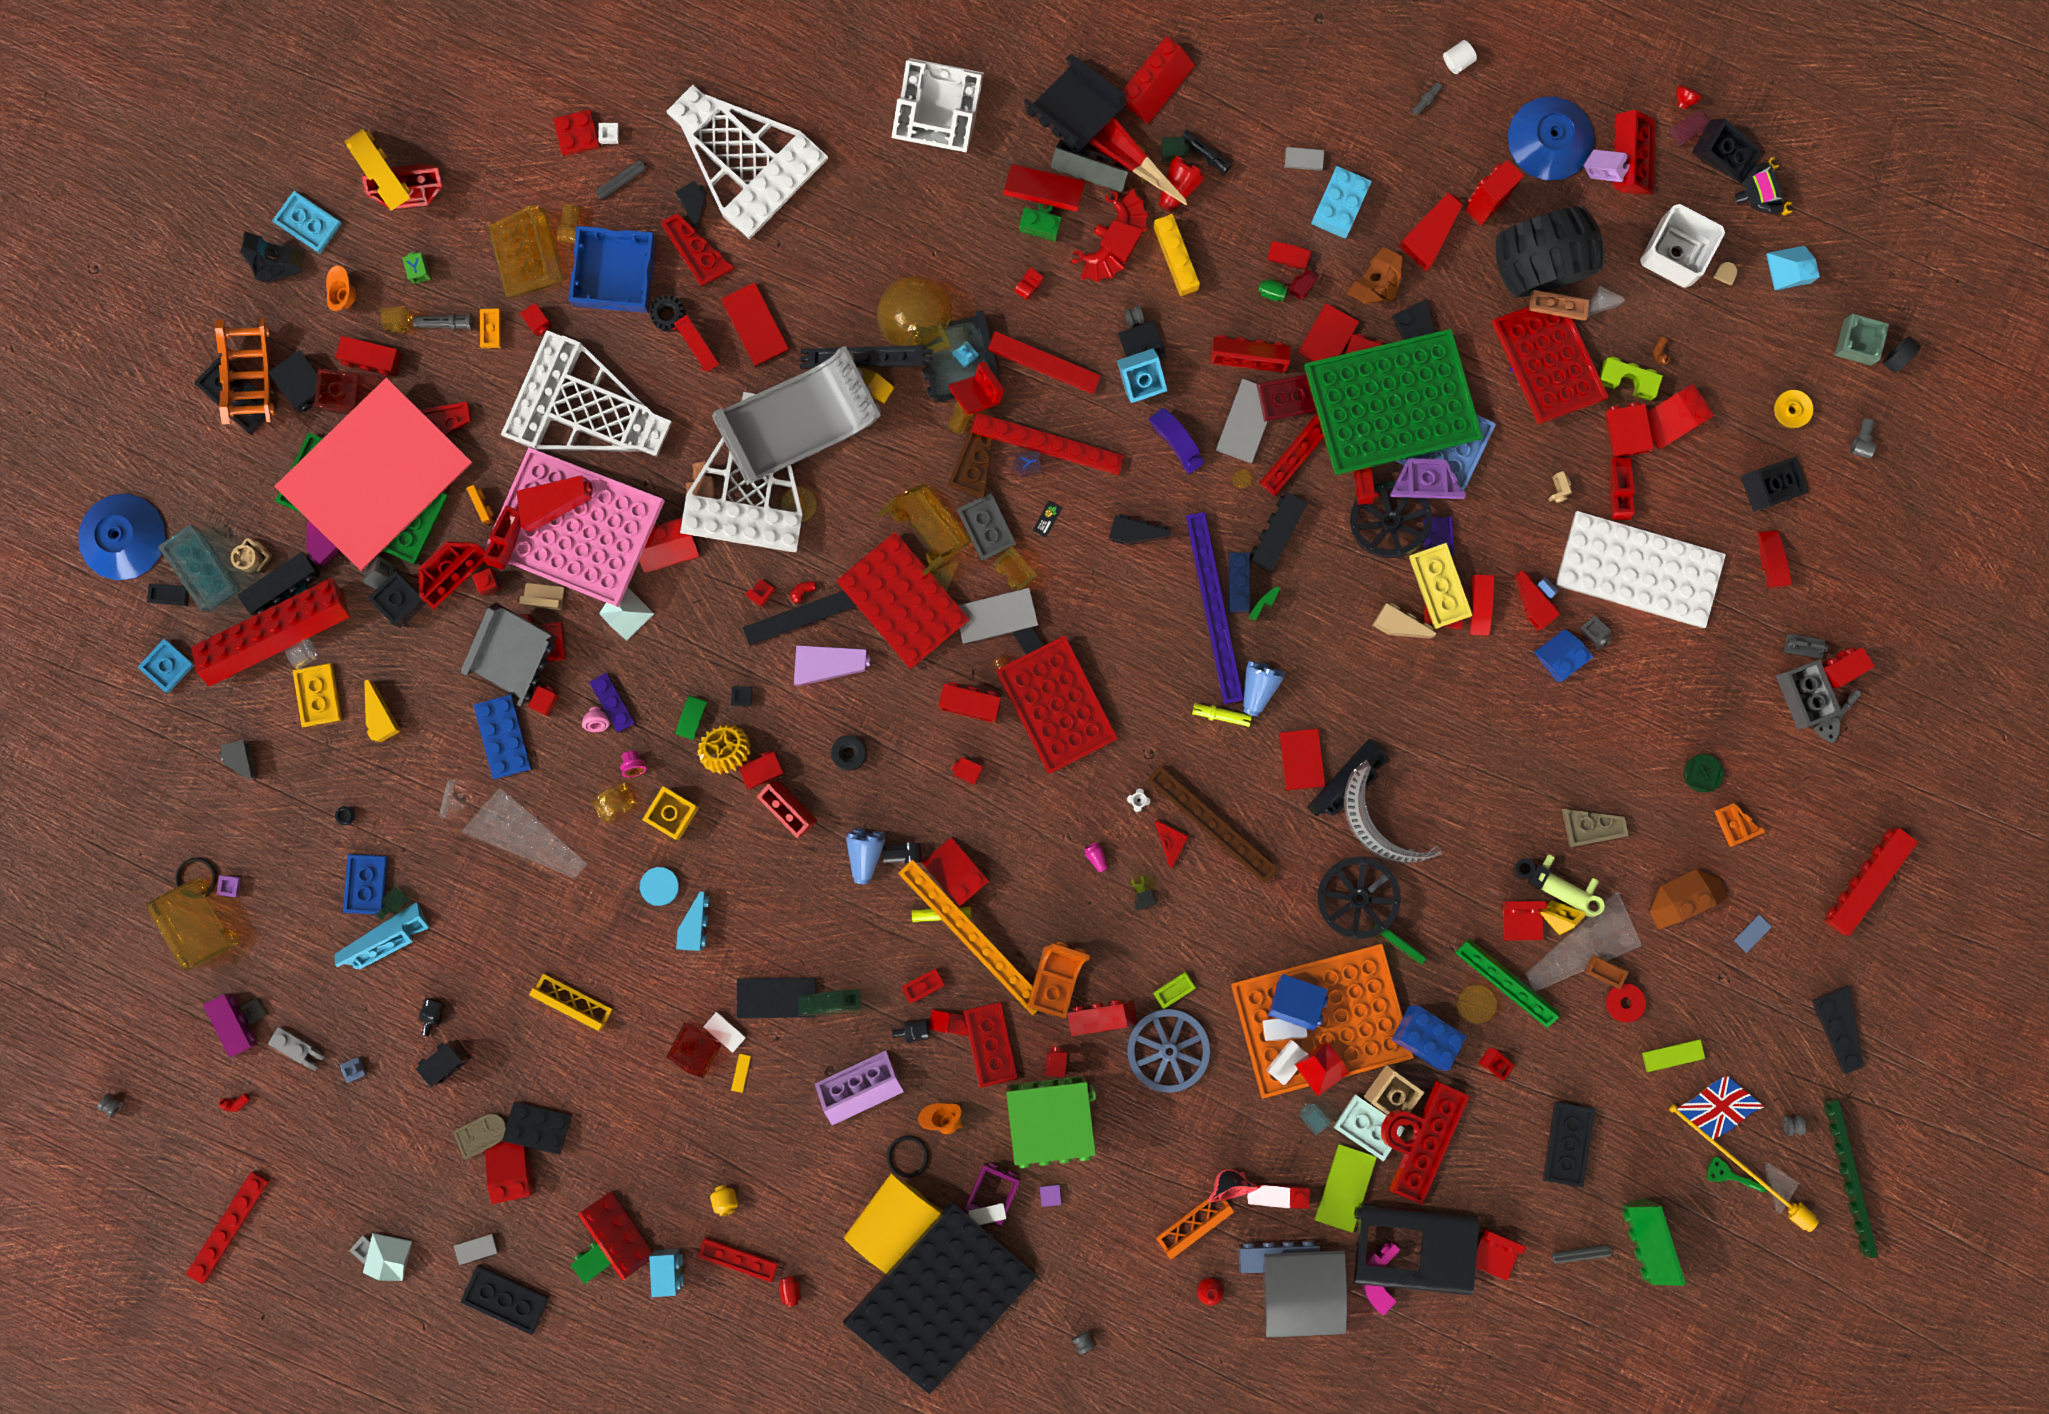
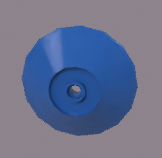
(1541, 152)
(138, 540)

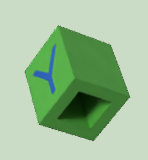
(416, 267)

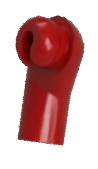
(800, 588)
(234, 1105)

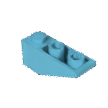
(691, 931)

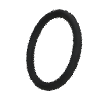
(214, 875)
(925, 1157)

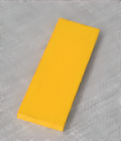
(740, 1073)

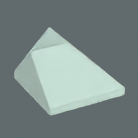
(629, 616)
(387, 1257)

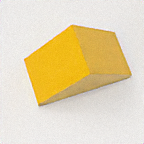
(879, 386)
(1561, 916)

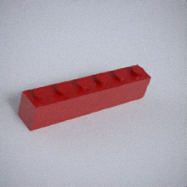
(1870, 881)

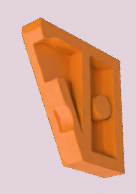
(1736, 825)

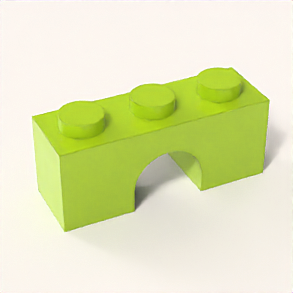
(1645, 381)

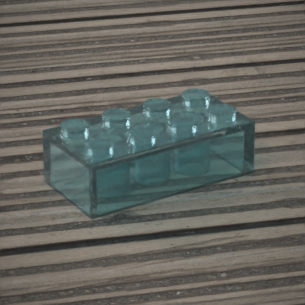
(199, 568)

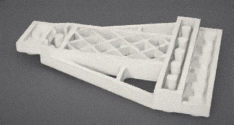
(775, 181)
(542, 394)
(739, 521)

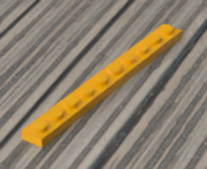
(967, 933)

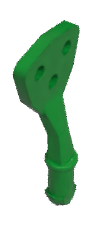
(1729, 1175)

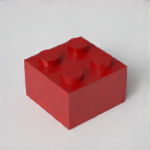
(1847, 666)

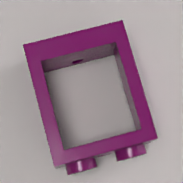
(994, 1169)

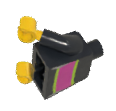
(1763, 190)

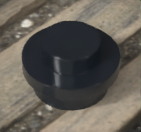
(345, 815)

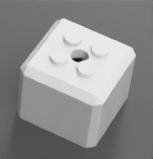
(1692, 235)

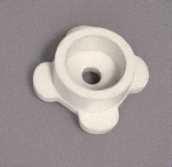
(1133, 800)

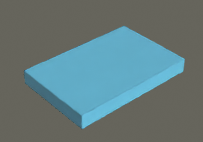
(307, 222)

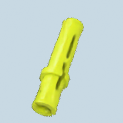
(1221, 714)
(930, 915)

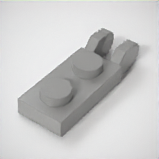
(294, 1047)

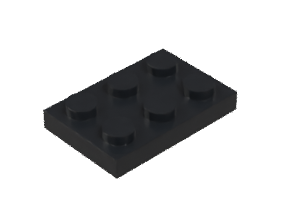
(537, 1128)

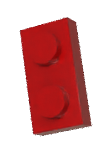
(923, 986)

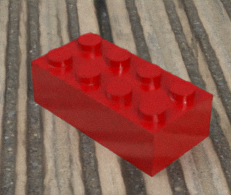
(1493, 191)

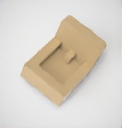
(1562, 485)

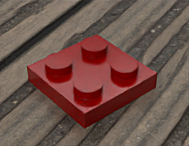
(576, 132)

